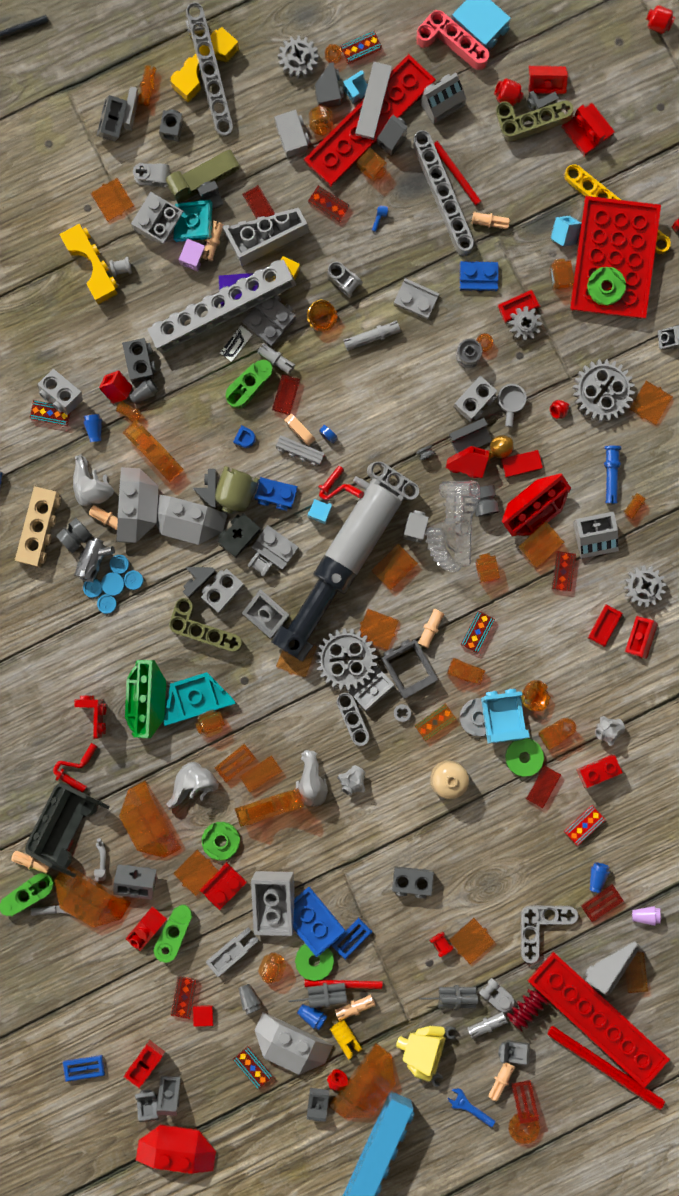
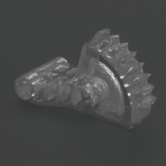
(456, 530)

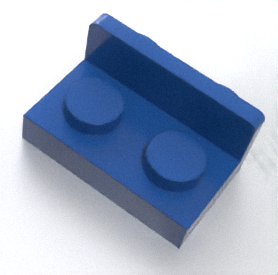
(275, 493)

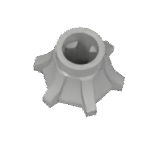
(609, 729)
(352, 780)

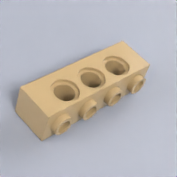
(39, 497)

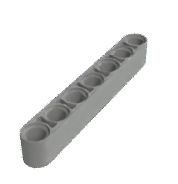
(443, 184)

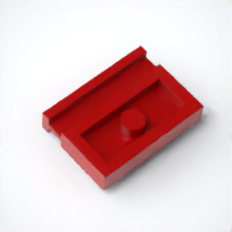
(223, 885)

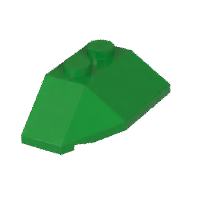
(145, 698)

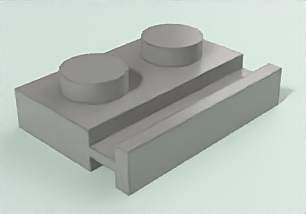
(416, 298)
(275, 547)
(373, 690)

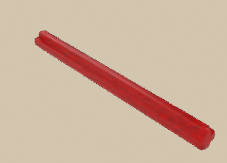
(605, 1067)

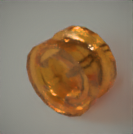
(335, 48)
(488, 337)

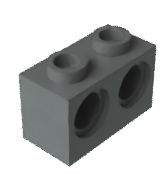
(111, 118)
(135, 361)
(413, 876)

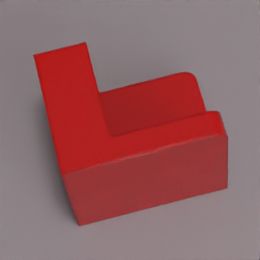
(115, 387)

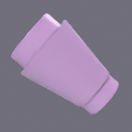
(647, 915)

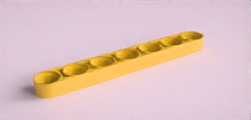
(598, 188)

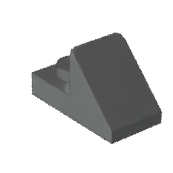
(208, 494)
(202, 575)
(168, 1096)

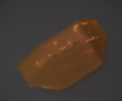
(147, 823)
(89, 899)
(366, 1086)

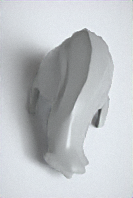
(88, 489)
(191, 778)
(311, 785)

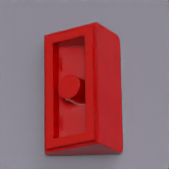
(641, 637)

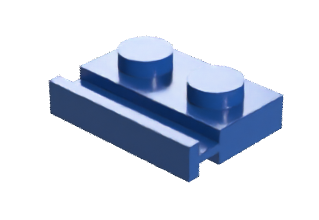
(479, 276)

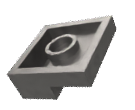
(270, 319)

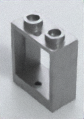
(417, 686)

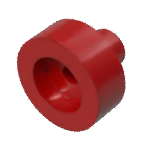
(337, 1080)

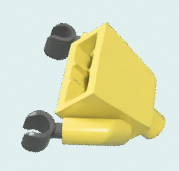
(424, 1051)

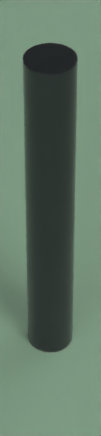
(23, 26)

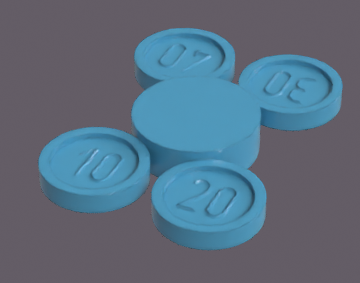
(113, 584)

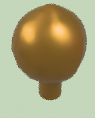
(501, 447)

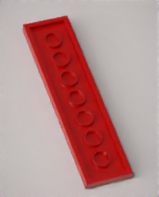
(341, 146)
(598, 1019)

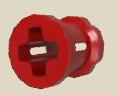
(441, 944)

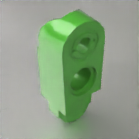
(260, 372)
(14, 903)
(181, 919)

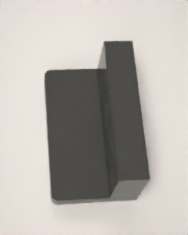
(470, 435)

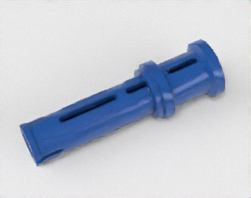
(612, 464)

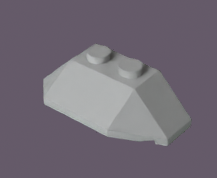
(136, 505)
(188, 520)
(290, 1045)

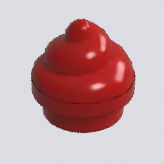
(559, 409)

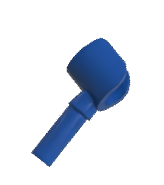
(381, 211)

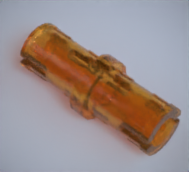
(147, 85)

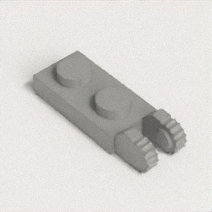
(230, 953)

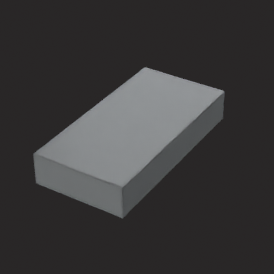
(131, 107)

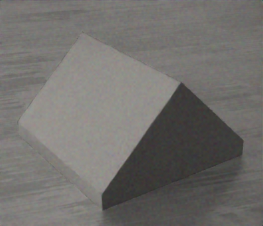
(265, 614)

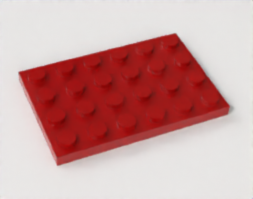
(619, 237)

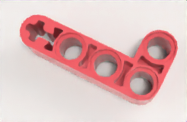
(454, 43)

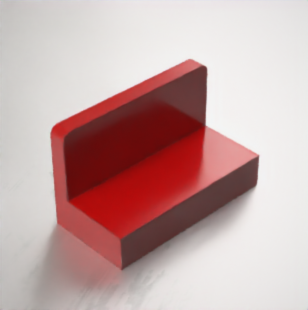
(548, 79)

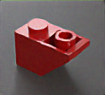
(469, 461)
(146, 928)

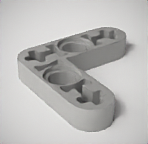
(539, 911)

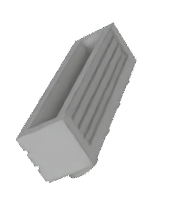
(299, 450)

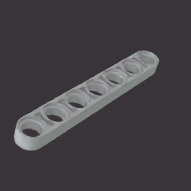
(210, 59)

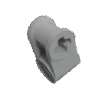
(154, 174)
(344, 279)

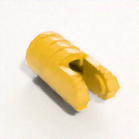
(343, 1036)

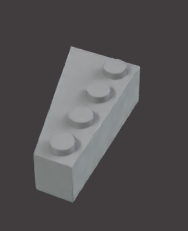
(261, 236)

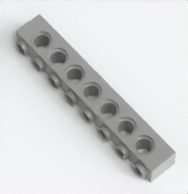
(232, 307)

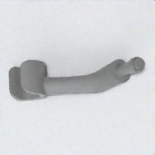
(100, 874)

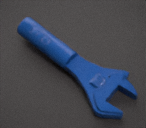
(463, 1103)

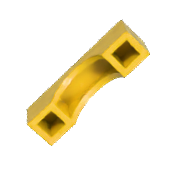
(186, 80)
(78, 244)

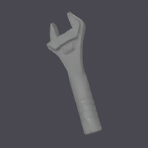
(46, 910)

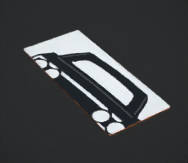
(236, 343)

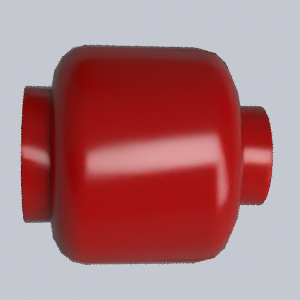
(660, 19)
(508, 91)

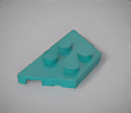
(194, 697)

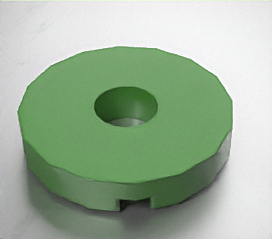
(606, 297)
(534, 763)
(232, 840)
(313, 972)

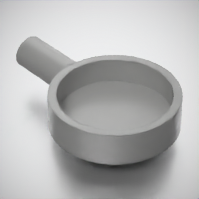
(511, 400)

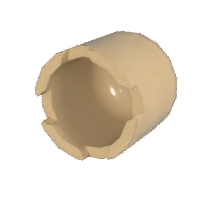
(449, 779)

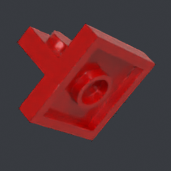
(588, 128)

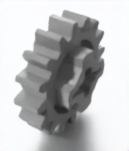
(304, 51)
(648, 592)

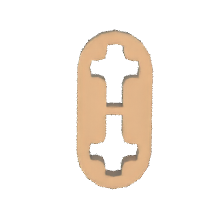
(299, 429)

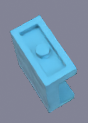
(482, 21)
(504, 716)

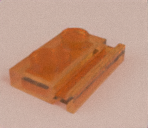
(540, 544)
(394, 567)

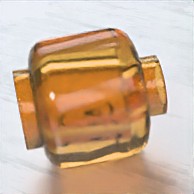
(321, 120)
(210, 723)
(272, 968)

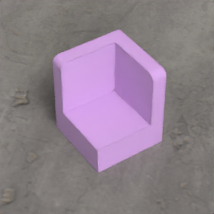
(191, 255)

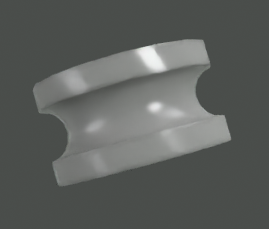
(402, 706)

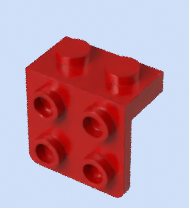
(100, 708)

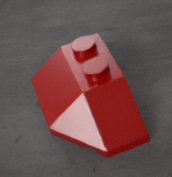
(536, 505)
(176, 1150)

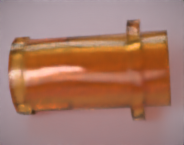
(128, 411)
(634, 506)

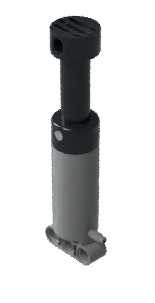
(347, 553)

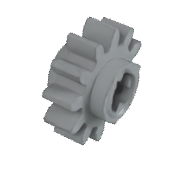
(523, 330)

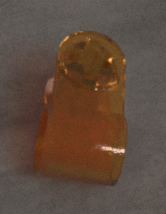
(554, 735)

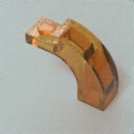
(153, 450)
(269, 807)

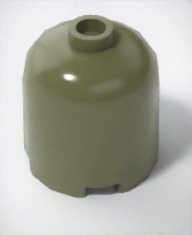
(235, 490)

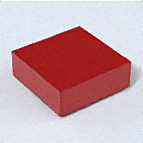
(202, 1015)

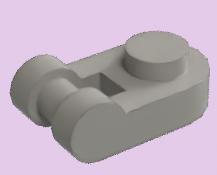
(502, 1001)

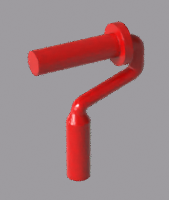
(331, 480)
(66, 778)

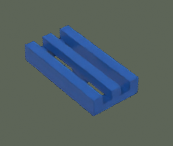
(357, 932)
(100, 1065)

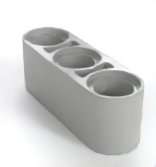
(359, 726)

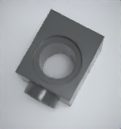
(171, 133)

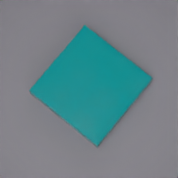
(194, 222)

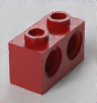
(599, 771)
(144, 1064)

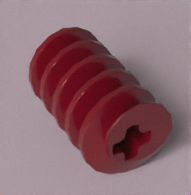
(527, 1009)

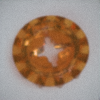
(521, 1136)

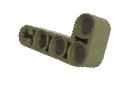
(535, 117)
(215, 170)
(206, 630)

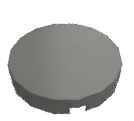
(472, 718)

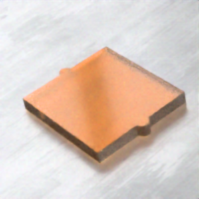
(112, 199)
(650, 402)
(378, 628)
(292, 664)
(195, 872)
(471, 940)

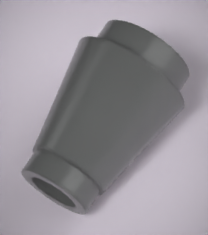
(144, 391)
(249, 1000)

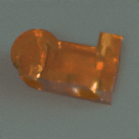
(465, 671)

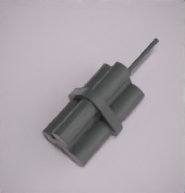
(325, 995)
(456, 997)

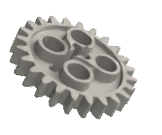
(616, 399)
(346, 642)

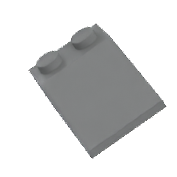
(273, 903)
(609, 970)

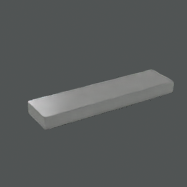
(373, 100)

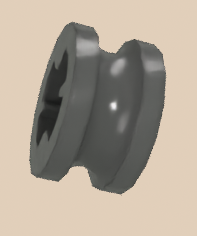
(425, 452)

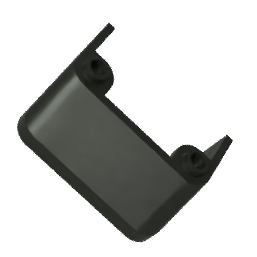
(58, 825)

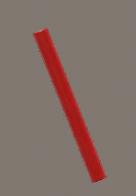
(457, 174)
(348, 983)

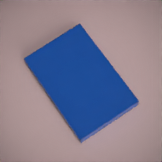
(315, 922)

